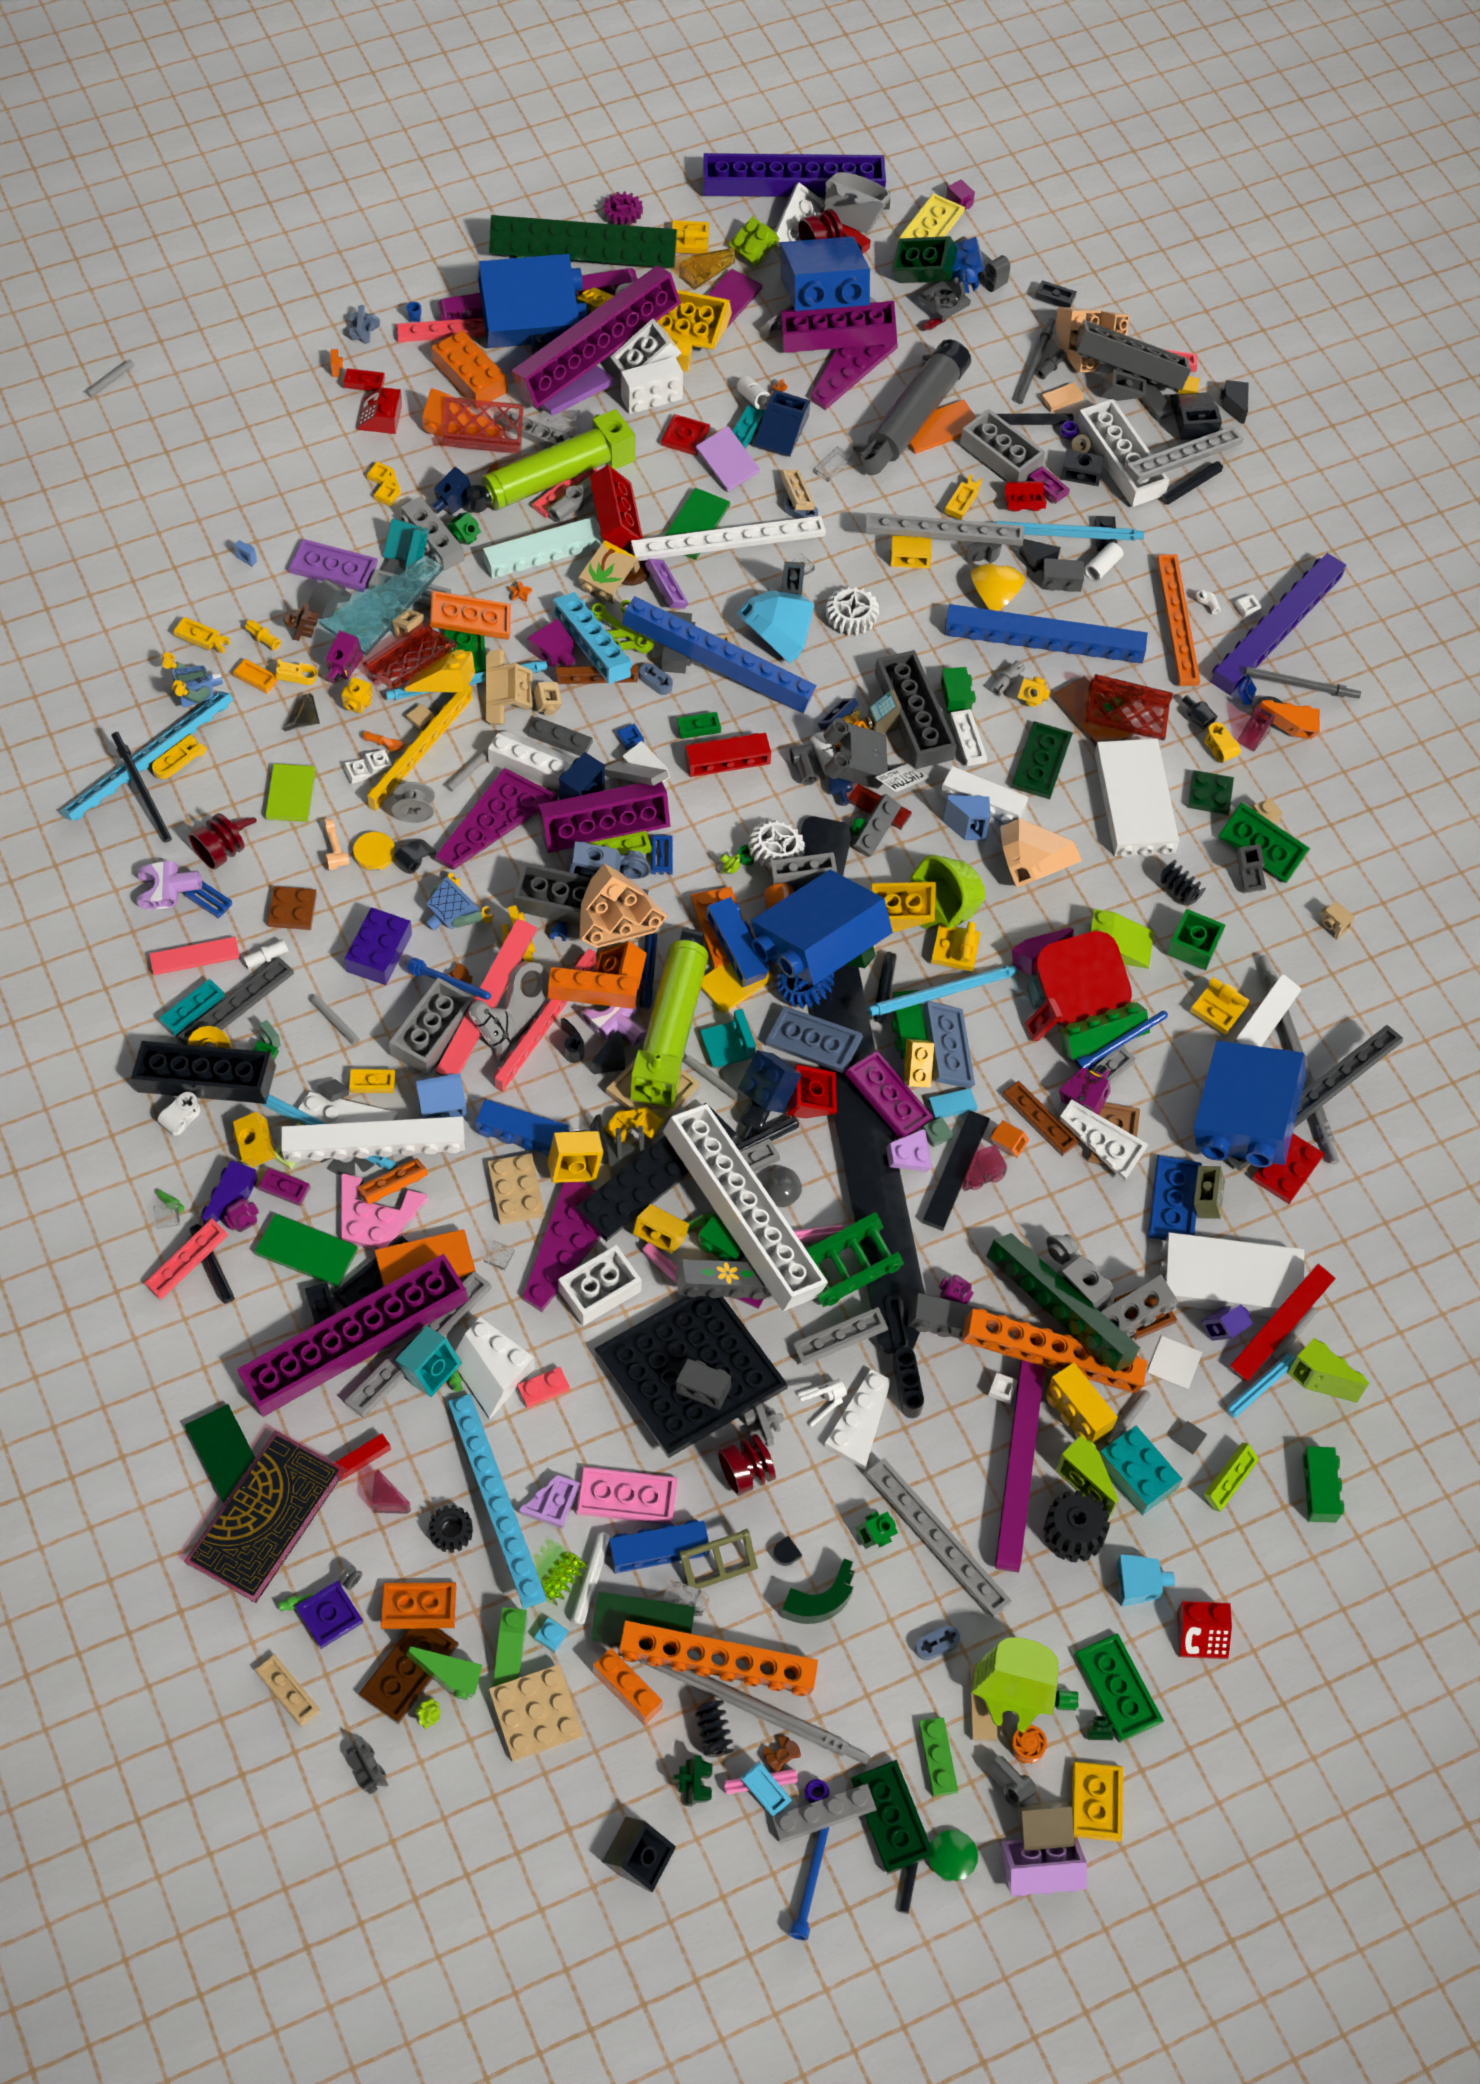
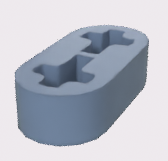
(797, 514)
(654, 680)
(939, 1648)

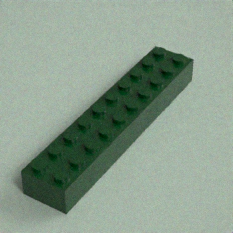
(583, 241)

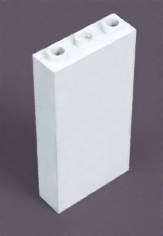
(1136, 797)
(1230, 1272)

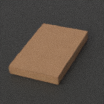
(1121, 1116)

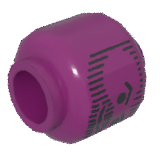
(241, 1215)
(956, 1289)

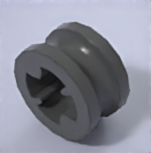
(350, 1577)

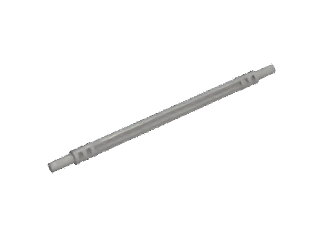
(1293, 1043)
(766, 1712)

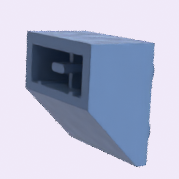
(968, 816)
(441, 1097)

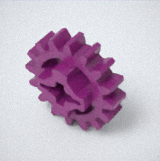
(623, 208)

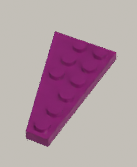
(846, 370)
(499, 810)
(563, 1246)

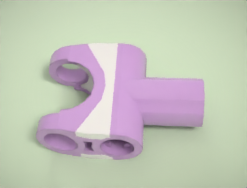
(167, 884)
(613, 1020)

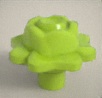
(730, 864)
(428, 1713)

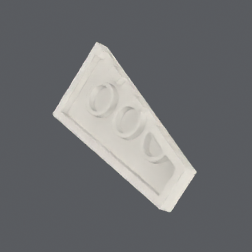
(800, 205)
(343, 1111)
(1109, 1142)
(858, 1425)

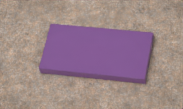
(581, 389)
(332, 563)

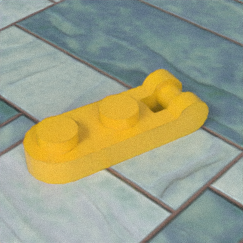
(177, 757)

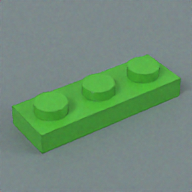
(938, 1757)

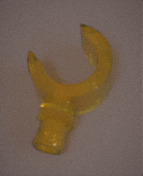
(853, 719)

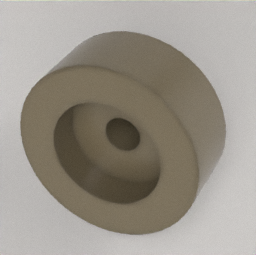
(1078, 446)

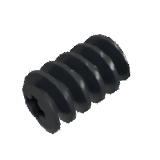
(1180, 884)
(712, 1729)

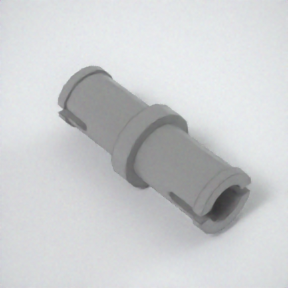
(1007, 678)

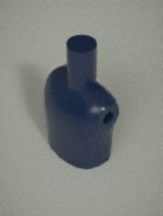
(841, 788)

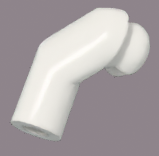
(1209, 599)

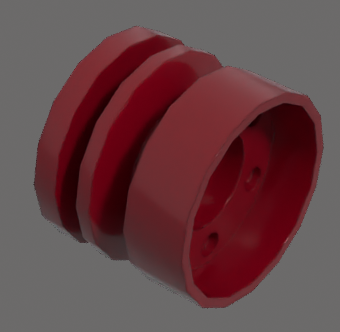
(822, 226)
(216, 841)
(752, 1462)

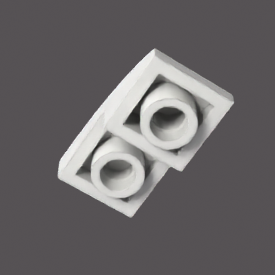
(369, 767)

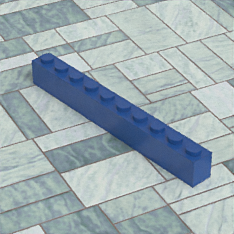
(1046, 633)
(718, 654)

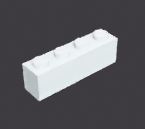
(1004, 803)

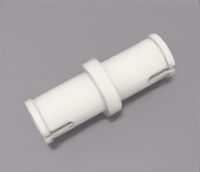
(265, 954)

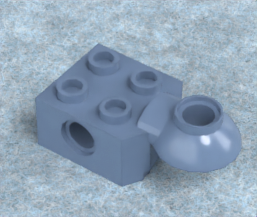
(588, 859)

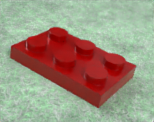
(1288, 1179)

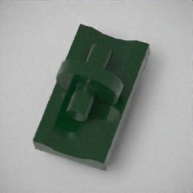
(690, 1781)

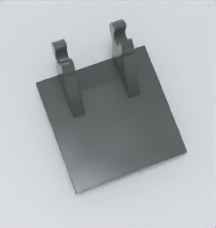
(623, 1154)

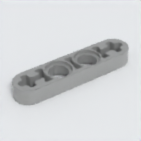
(553, 435)

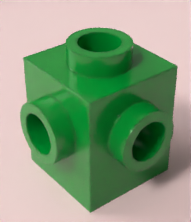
(464, 528)
(877, 1529)

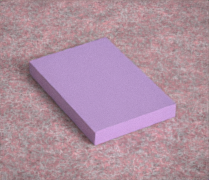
(728, 458)

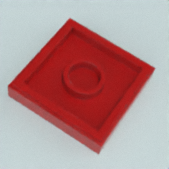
(685, 434)

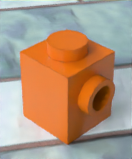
(1009, 1138)

